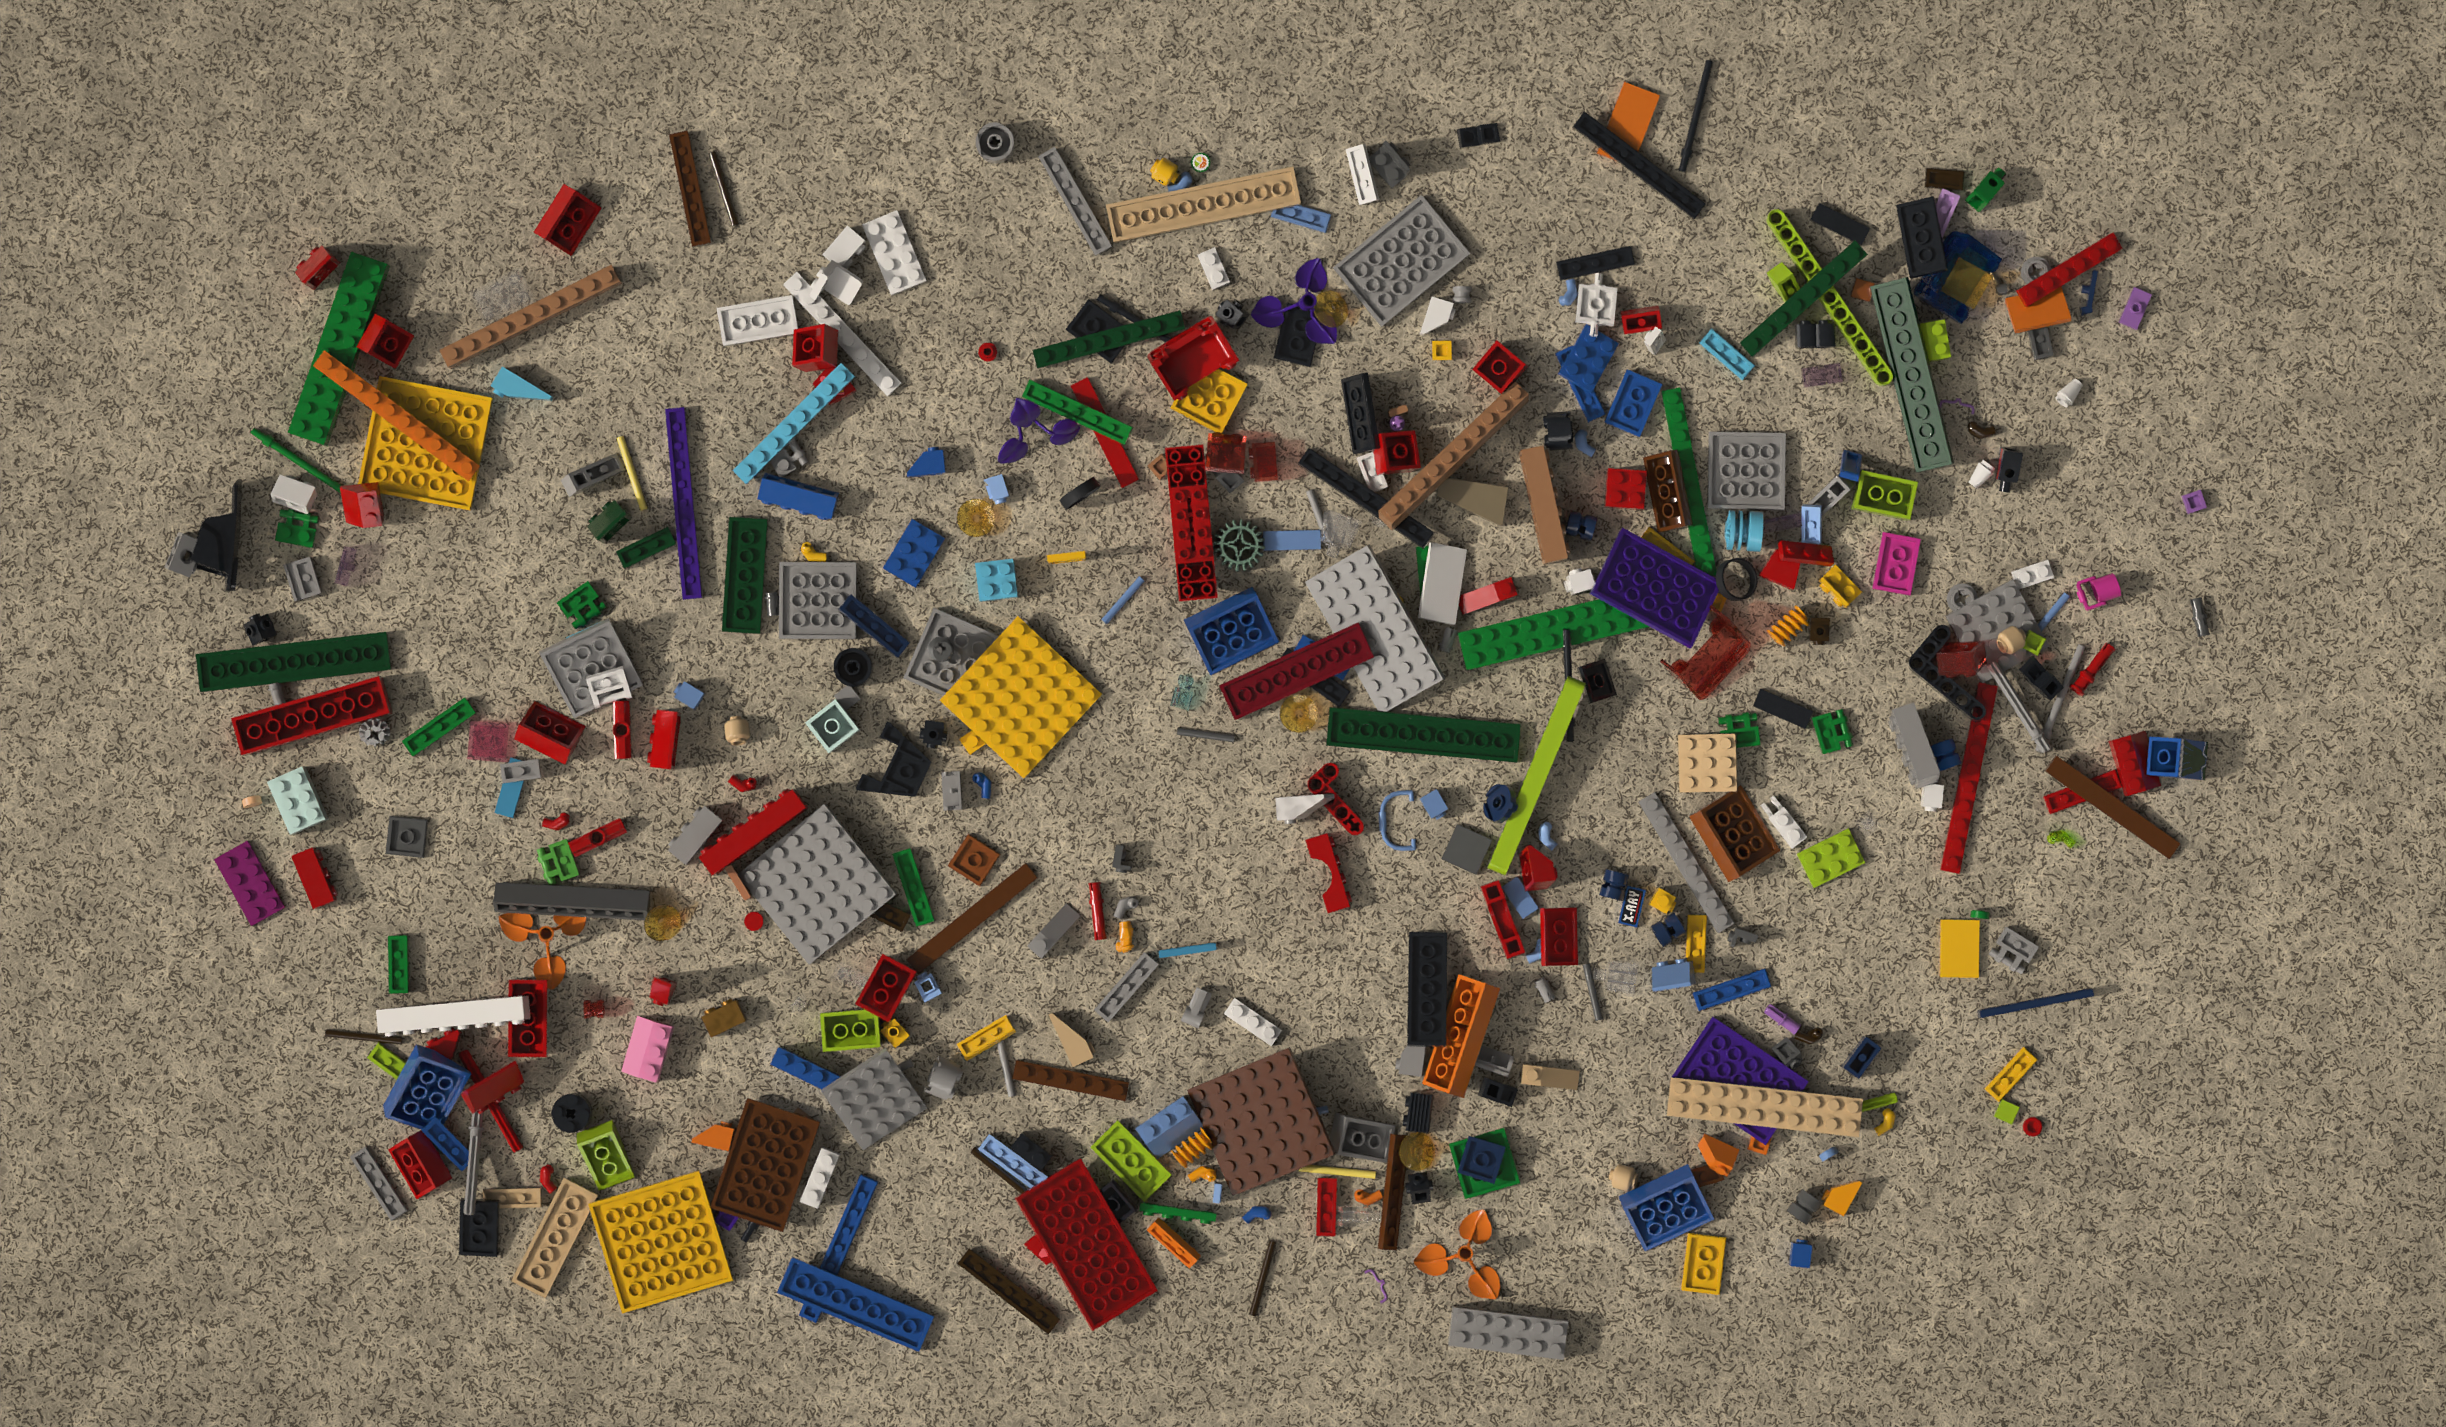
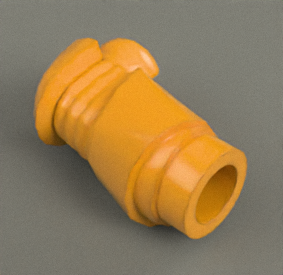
(1126, 935)

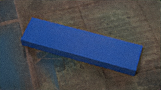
(1588, 401)
(1731, 989)

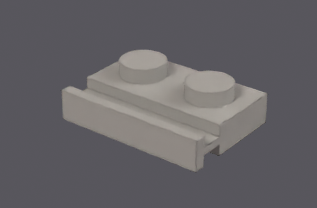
(302, 579)

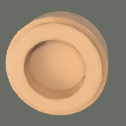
(252, 801)

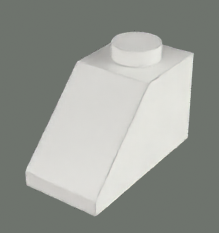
(1437, 315)

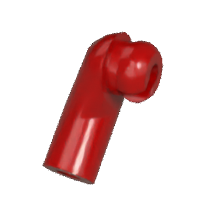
(743, 785)
(545, 1176)

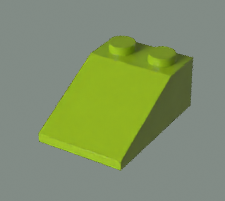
(1936, 340)
(605, 1155)

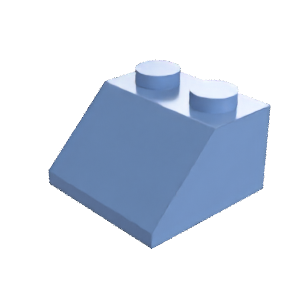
(1672, 976)

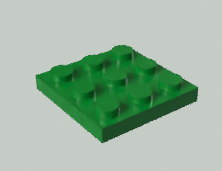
(1507, 1172)

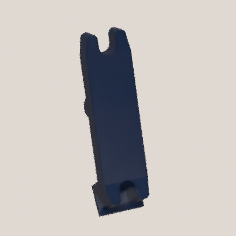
(2090, 291)

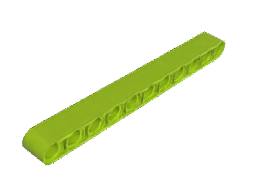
(1838, 302)
(1537, 775)

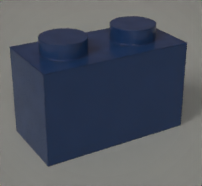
(1861, 1057)

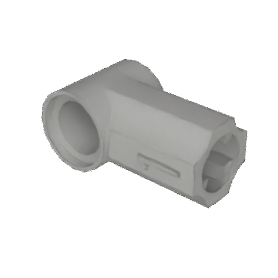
(1195, 1011)

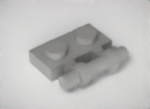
(784, 463)
(2016, 945)

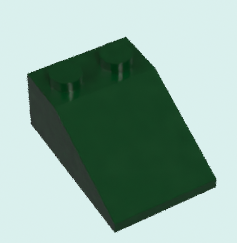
(609, 521)

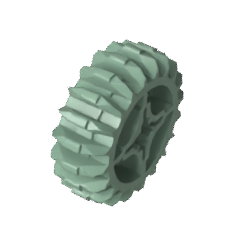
(1237, 561)

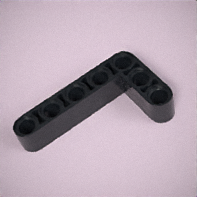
(1942, 679)

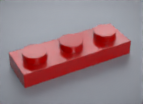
(1806, 553)
(1326, 1207)

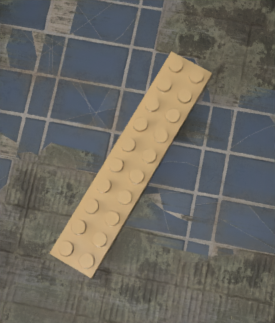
(1203, 204)
(1764, 1107)

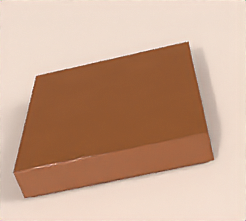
(974, 860)

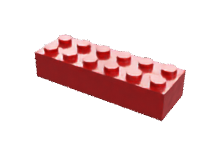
(752, 833)

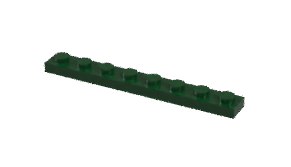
(1803, 298)
(1108, 339)

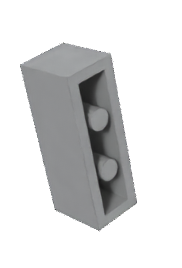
(694, 834)

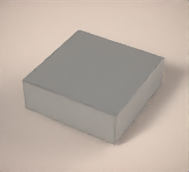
(847, 697)

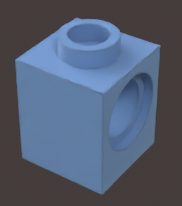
(688, 695)
(1434, 804)

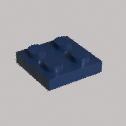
(1481, 1159)

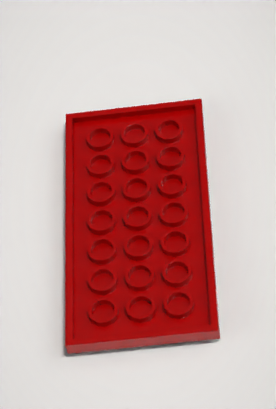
(1086, 1244)

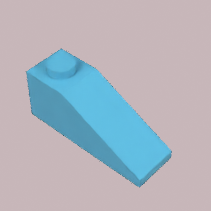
(515, 387)

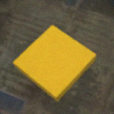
(1066, 557)

